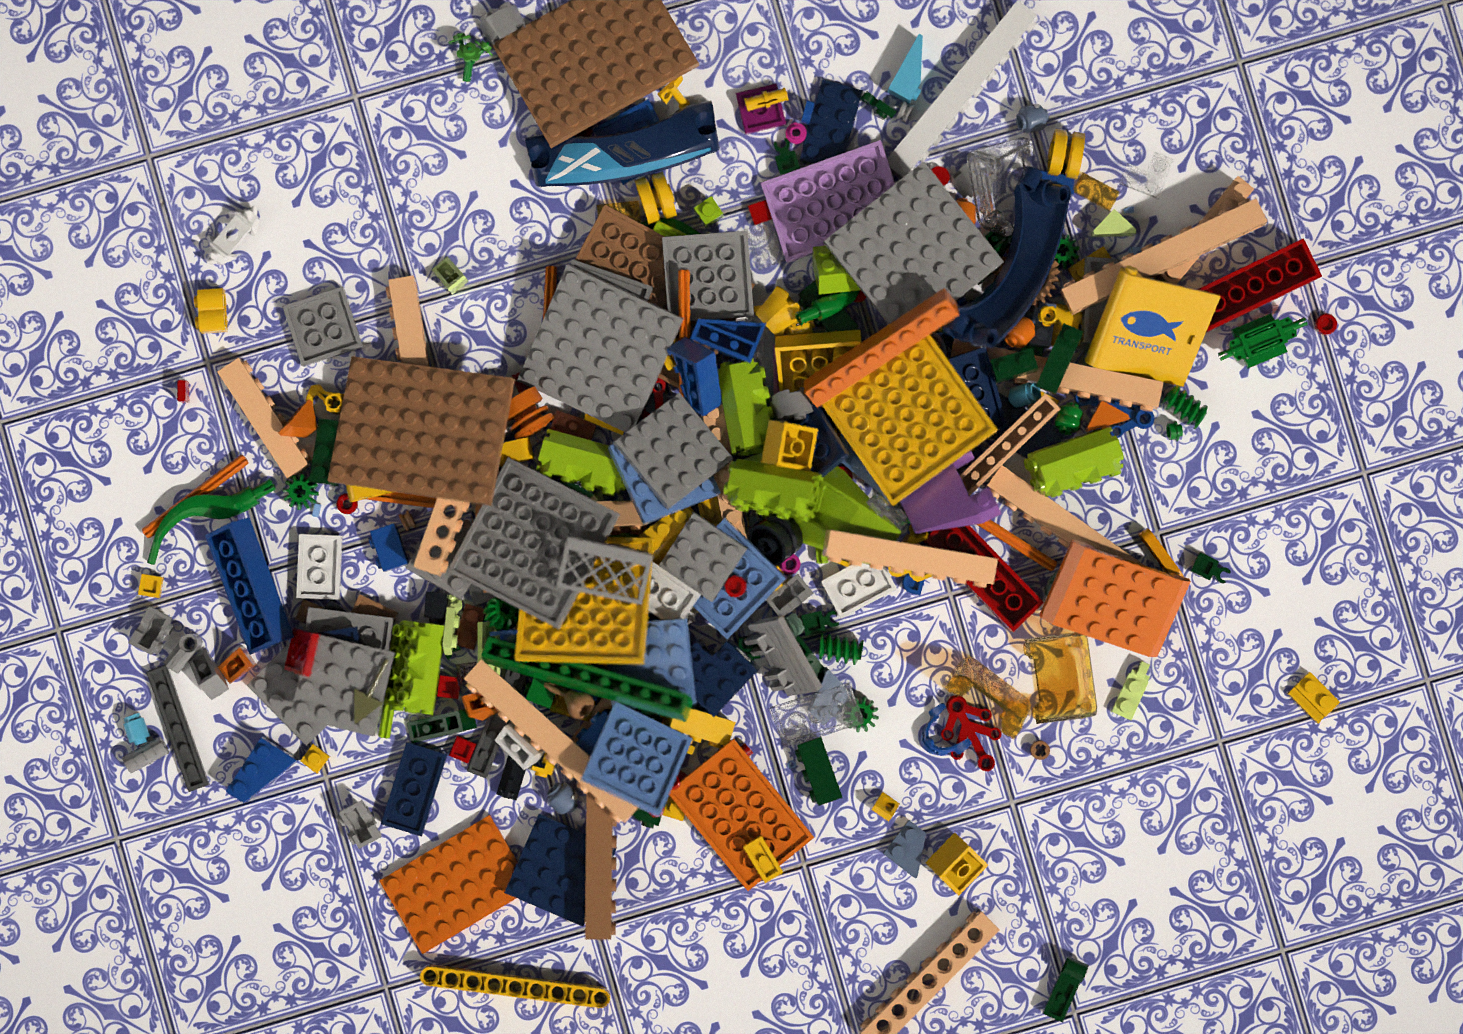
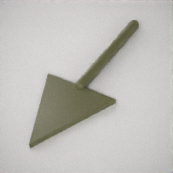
(364, 703)

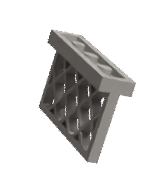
(607, 550)

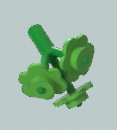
(469, 53)

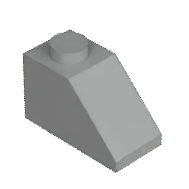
(208, 674)

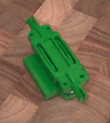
(1261, 339)

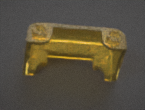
(1062, 677)
(1014, 704)

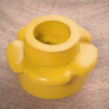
(1053, 315)

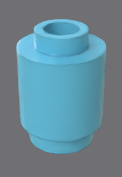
(1024, 395)
(136, 729)

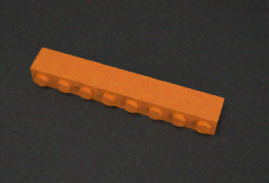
(881, 347)

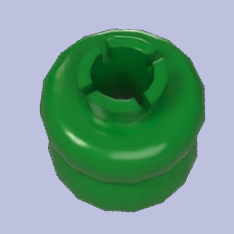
(1069, 418)

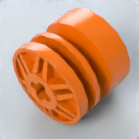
(527, 415)

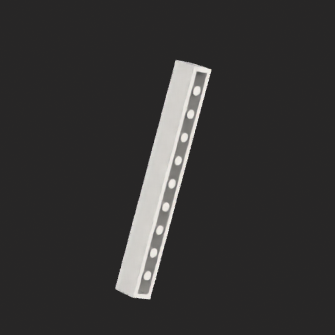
(961, 89)

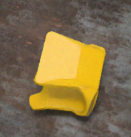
(777, 311)

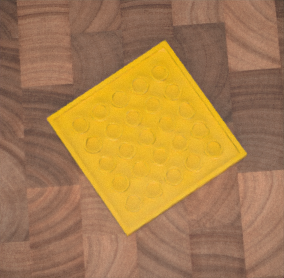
(910, 419)
(595, 626)

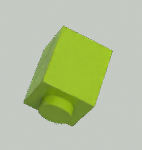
(708, 212)

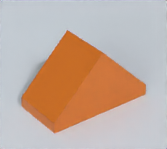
(1105, 416)
(301, 423)
(237, 664)
(477, 708)

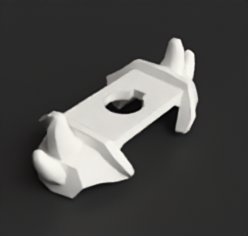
(221, 247)

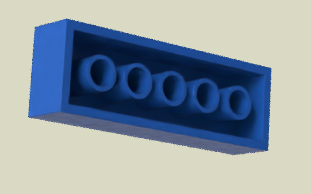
(249, 585)

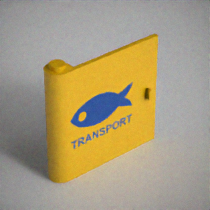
(1151, 328)

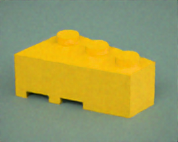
(703, 726)

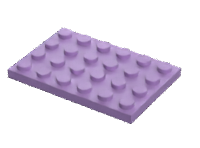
(825, 196)

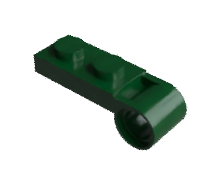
(1065, 988)

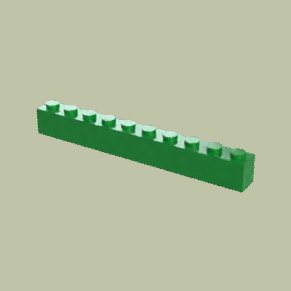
(592, 681)

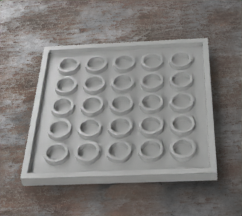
(912, 246)
(600, 349)
(521, 542)

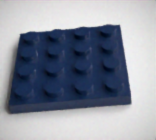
(552, 870)

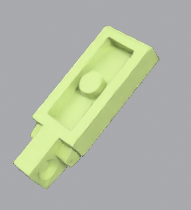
(451, 622)
(1132, 692)

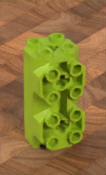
(745, 406)
(579, 461)
(1075, 461)
(774, 490)
(417, 667)

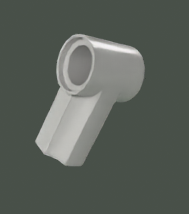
(182, 653)

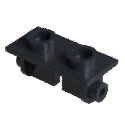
(511, 779)

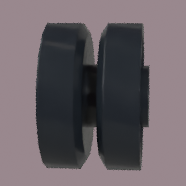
(776, 538)

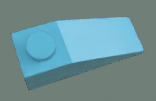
(908, 78)

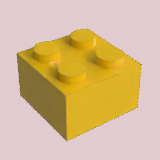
(789, 445)

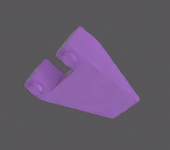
(946, 503)

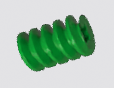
(1185, 406)
(840, 649)

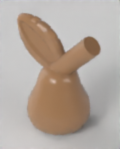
(578, 703)

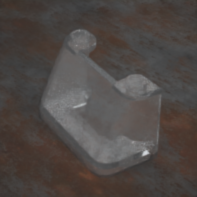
(993, 179)

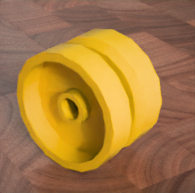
(1064, 153)
(656, 197)

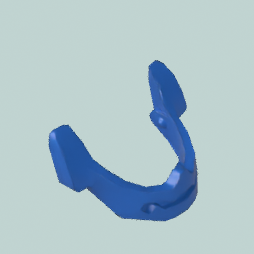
(928, 743)

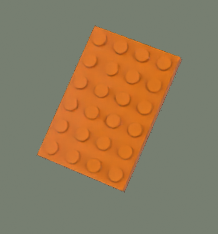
(735, 804)
(453, 884)

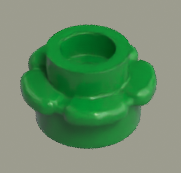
(1174, 431)

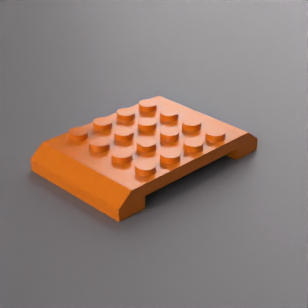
(1114, 599)

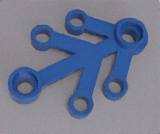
(1134, 415)

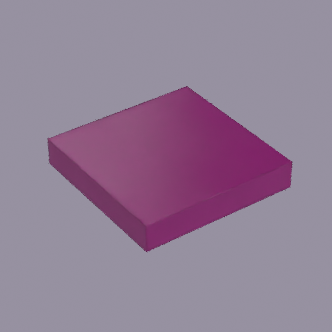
(760, 118)

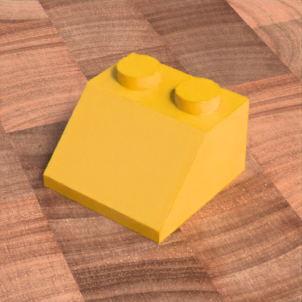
(956, 864)

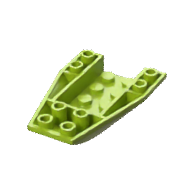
(845, 511)

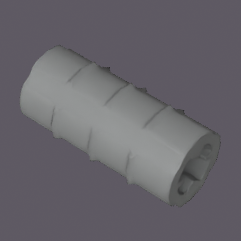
(145, 755)

